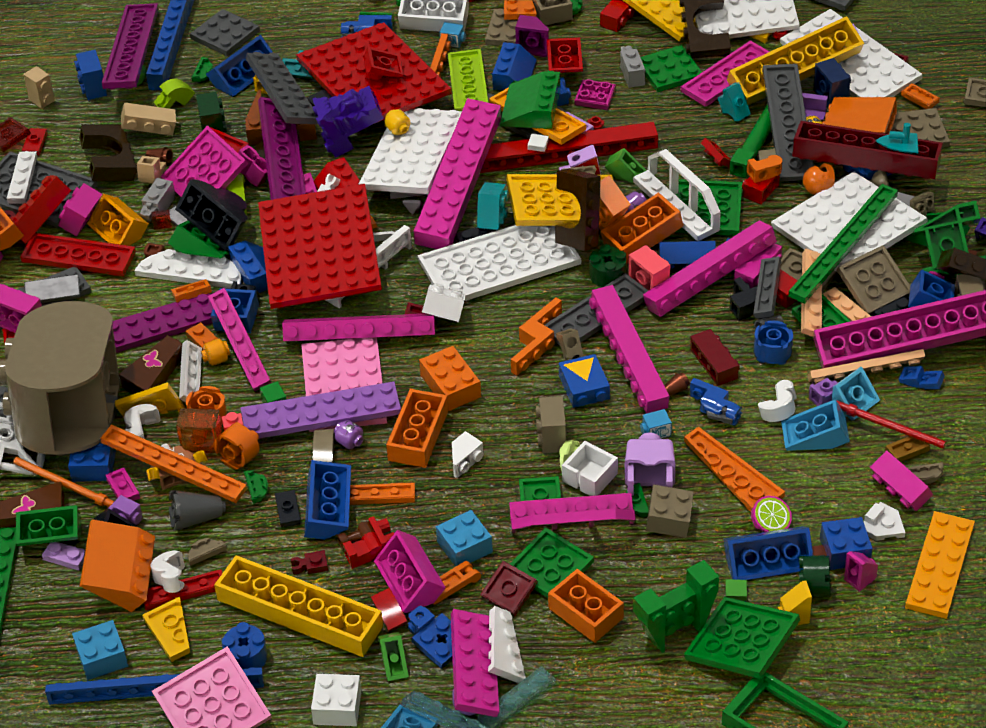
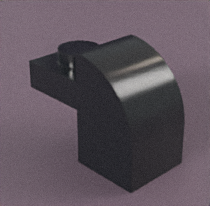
(743, 300)

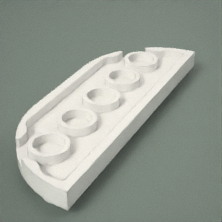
(189, 268)

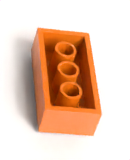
(643, 225)
(417, 428)

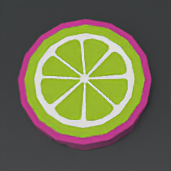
(771, 514)

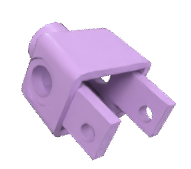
(649, 462)

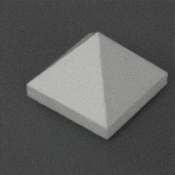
(412, 205)

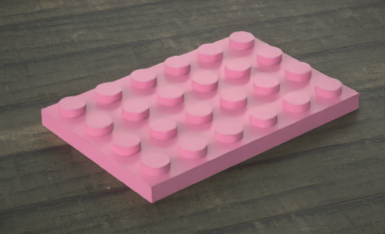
(342, 366)

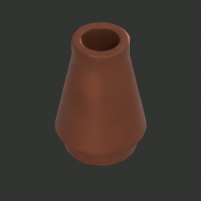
(163, 154)
(677, 384)

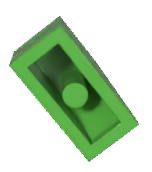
(624, 166)
(393, 656)

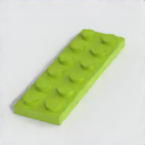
(467, 77)

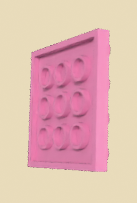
(212, 696)

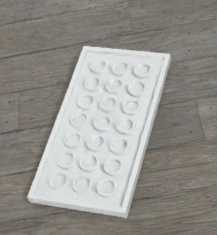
(873, 70)
(411, 159)
(498, 260)

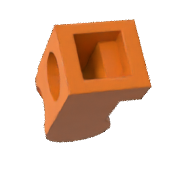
(764, 168)

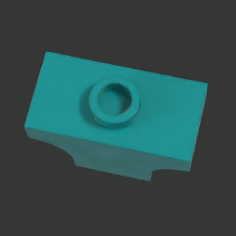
(734, 102)

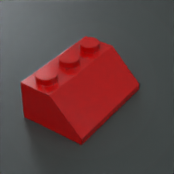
(339, 169)

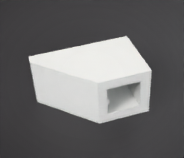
(465, 452)

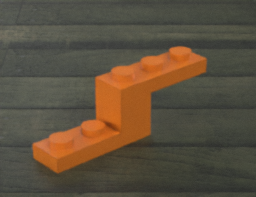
(536, 336)

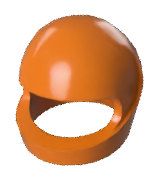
(817, 180)

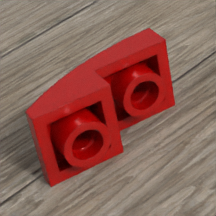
(391, 611)

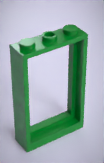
(755, 687)

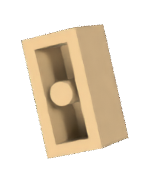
(39, 87)

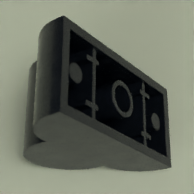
(213, 212)

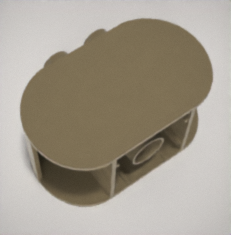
(59, 377)

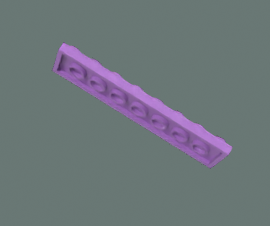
(322, 410)

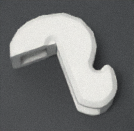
(784, 405)
(140, 415)
(167, 569)

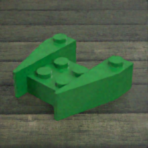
(947, 232)
(678, 607)

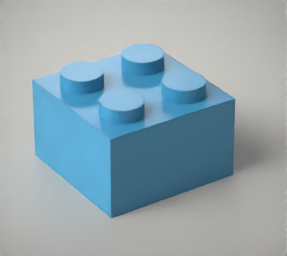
(464, 538)
(100, 650)

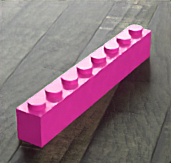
(709, 268)
(358, 327)
(629, 349)

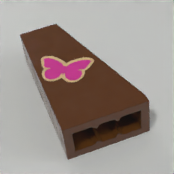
(153, 366)
(41, 498)

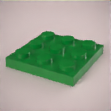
(669, 68)
(551, 560)

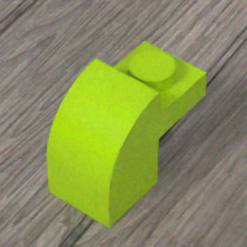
(174, 91)

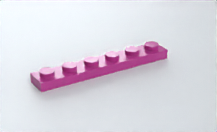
(239, 339)

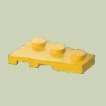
(160, 396)
(169, 628)

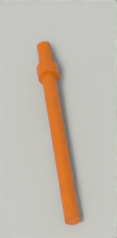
(100, 499)

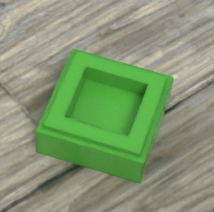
(736, 589)

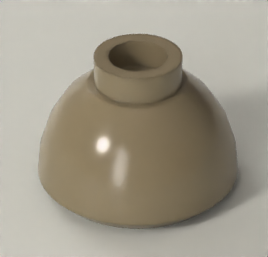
(879, 178)

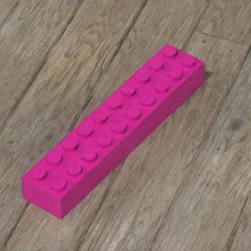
(457, 174)
(903, 330)

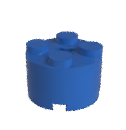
(773, 343)
(246, 645)

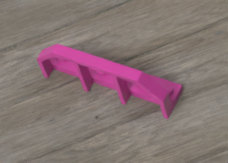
(571, 510)

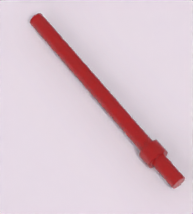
(853, 410)

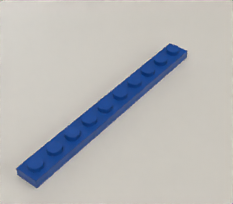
(122, 687)

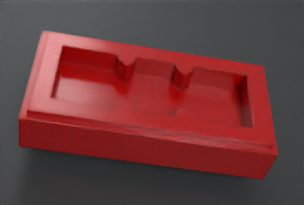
(35, 141)

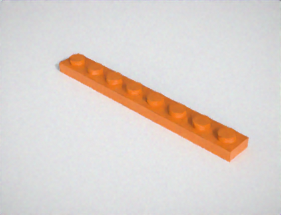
(173, 463)

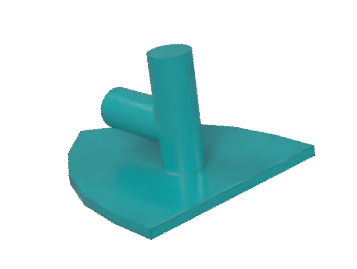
(900, 141)

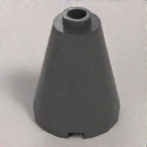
(193, 508)

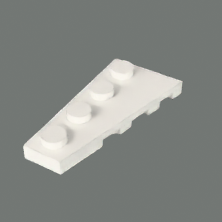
(504, 651)

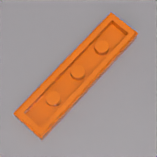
(382, 493)

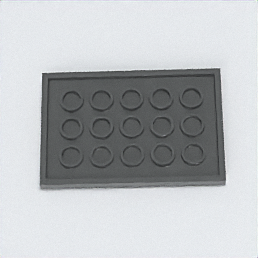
(41, 171)

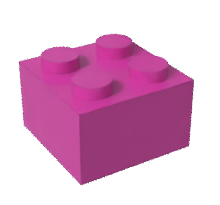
(79, 209)

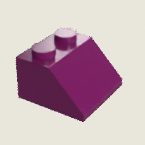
(532, 35)

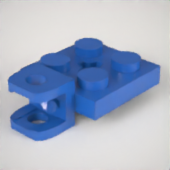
(426, 634)

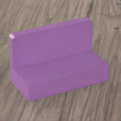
(815, 105)

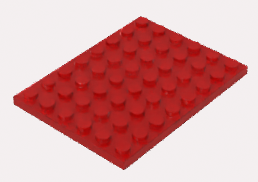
(340, 67)
(318, 246)

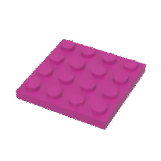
(206, 160)

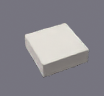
(538, 142)

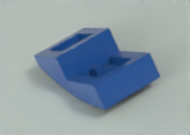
(916, 377)

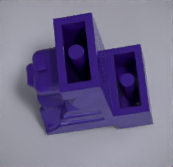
(344, 116)

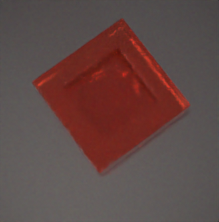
(161, 219)

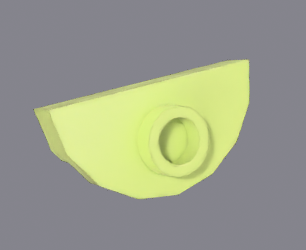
(567, 450)

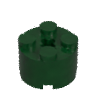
(606, 265)
(817, 574)

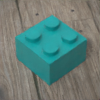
(491, 205)

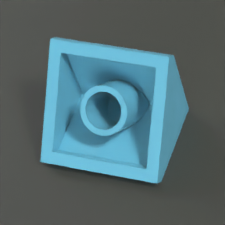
(856, 390)

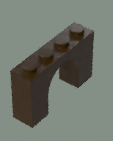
(698, 43)
(111, 138)
(587, 191)
(961, 262)

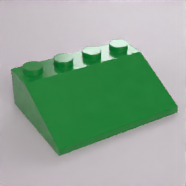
(532, 101)

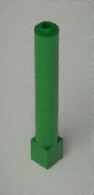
(751, 146)

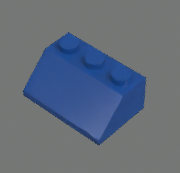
(512, 64)
(684, 252)
(250, 263)

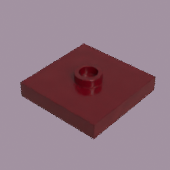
(509, 588)

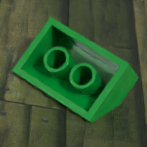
(48, 525)

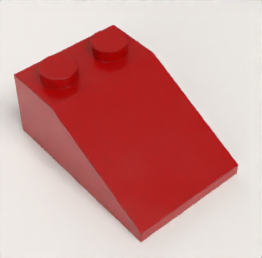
(564, 55)

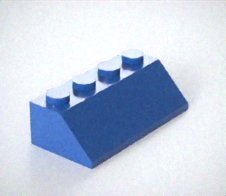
(235, 72)
(327, 499)
(767, 553)

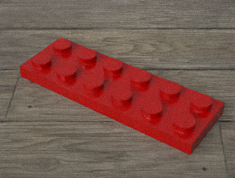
(78, 253)

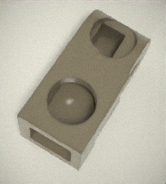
(570, 344)

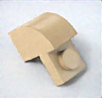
(149, 169)

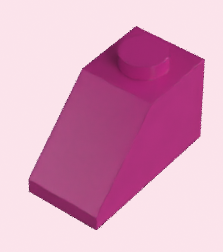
(859, 570)

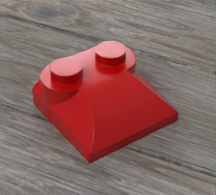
(382, 64)

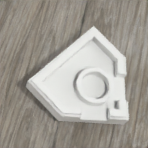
(883, 522)

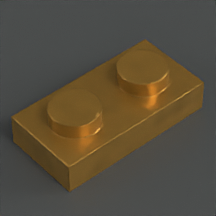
(907, 448)

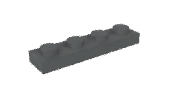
(767, 287)

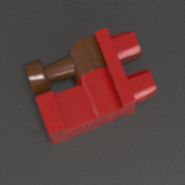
(370, 541)

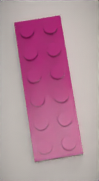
(710, 83)
(473, 685)

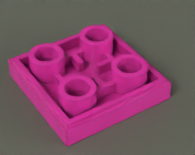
(595, 94)

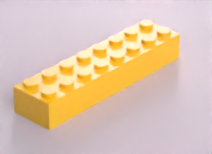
(834, 41)
(299, 605)

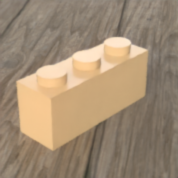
(148, 119)

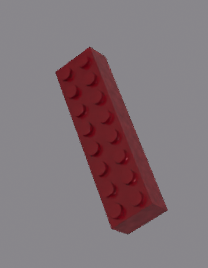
(860, 149)

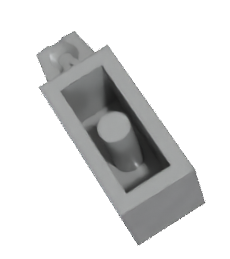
(632, 67)
(157, 198)

